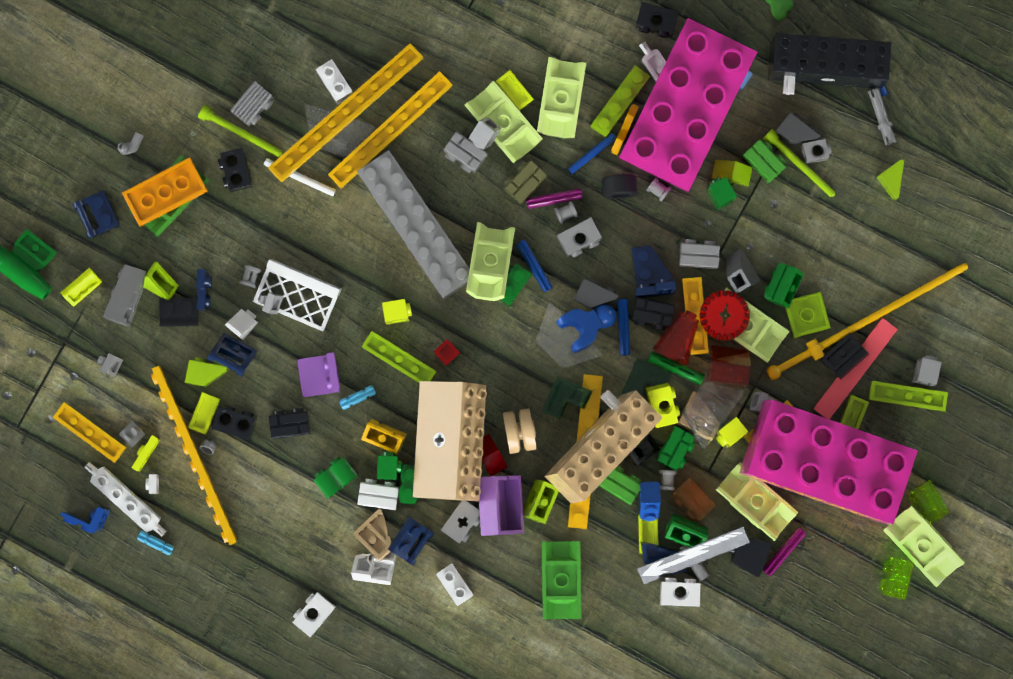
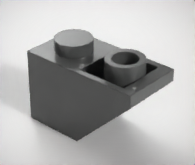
(795, 131)
(740, 271)
(592, 295)

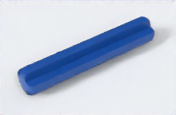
(534, 266)
(623, 324)

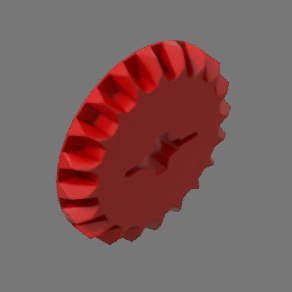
(733, 325)

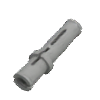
(882, 117)

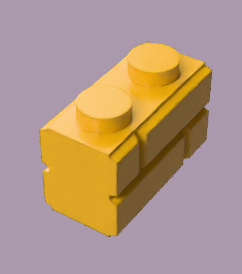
(384, 436)

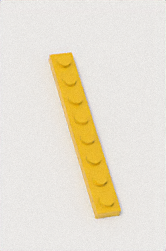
(390, 129)
(587, 417)

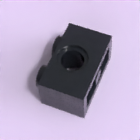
(667, 16)

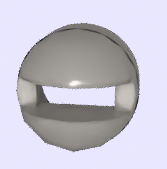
(207, 446)

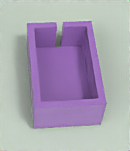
(501, 505)

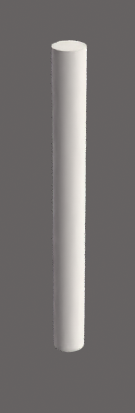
(307, 180)

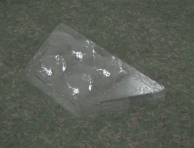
(347, 139)
(558, 341)
(709, 410)

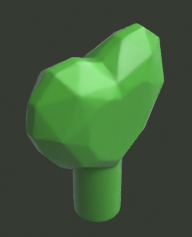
(780, 8)

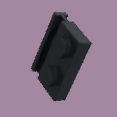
(178, 312)
(845, 356)

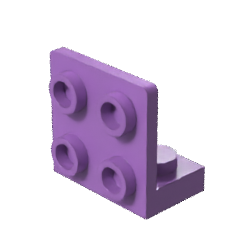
(319, 375)

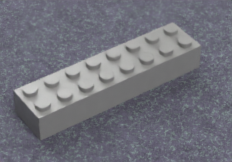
(415, 224)

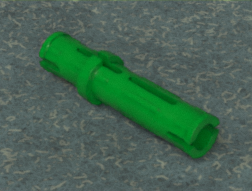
(675, 367)

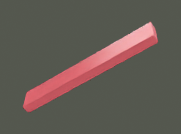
(841, 388)

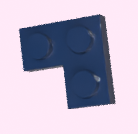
(203, 282)
(663, 288)

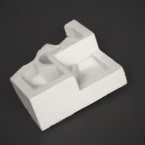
(369, 569)

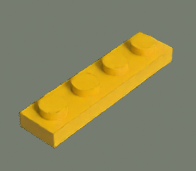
(693, 301)
(89, 432)

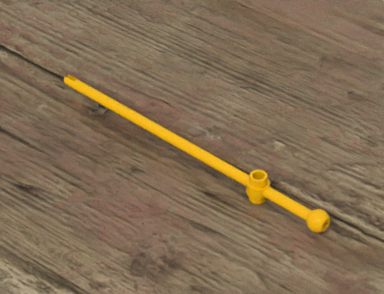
(816, 349)

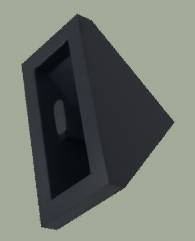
(643, 450)

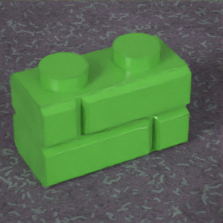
(765, 161)
(621, 485)

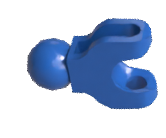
(587, 324)

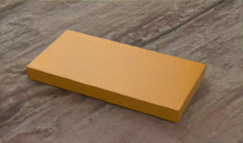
(164, 192)

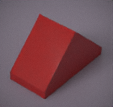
(491, 456)

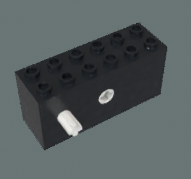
(828, 61)

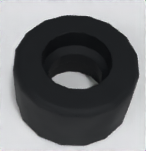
(619, 186)

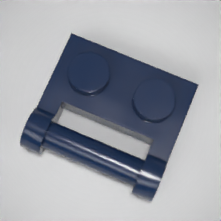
(102, 212)
(235, 350)
(407, 537)

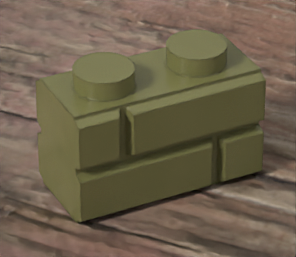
(525, 182)

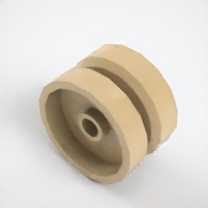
(520, 430)

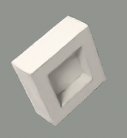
(152, 484)

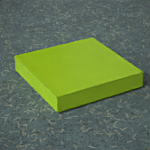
(807, 315)

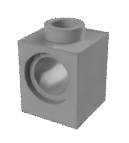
(484, 133)
(808, 155)

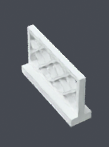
(303, 279)

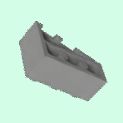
(125, 295)

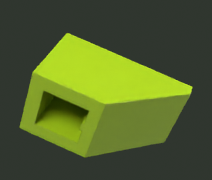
(204, 373)

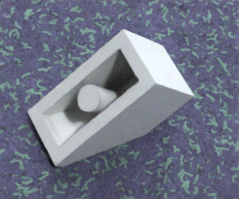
(242, 323)

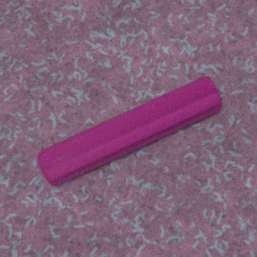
(554, 198)
(784, 551)

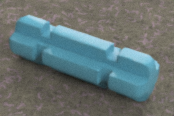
(357, 397)
(155, 542)

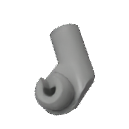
(132, 146)

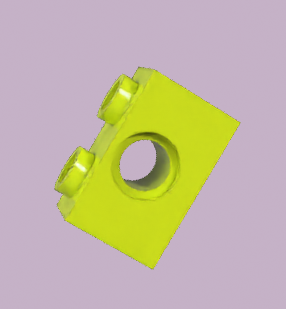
(396, 311)
(660, 393)
(731, 433)

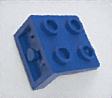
(97, 517)

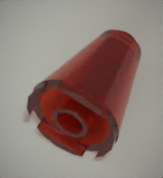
(679, 338)

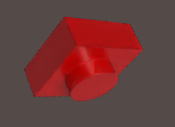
(446, 352)

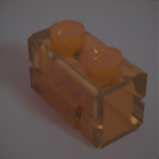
(693, 499)

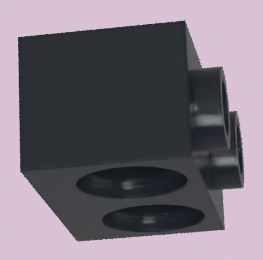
(240, 169)
(233, 427)

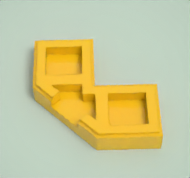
(624, 129)

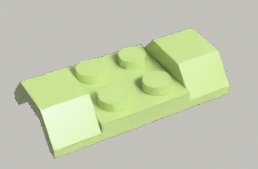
(561, 98)
(517, 134)
(490, 262)
(761, 335)
(757, 502)
(924, 545)

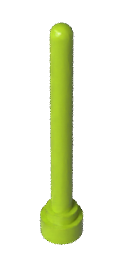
(208, 114)
(773, 139)

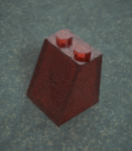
(729, 366)

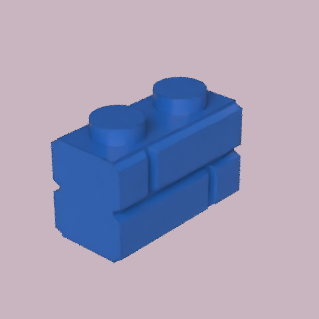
(649, 501)

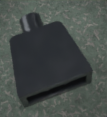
(751, 556)

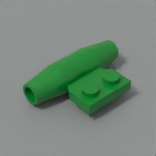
(22, 264)

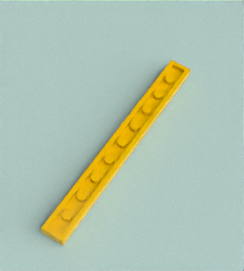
(345, 112)
(190, 448)

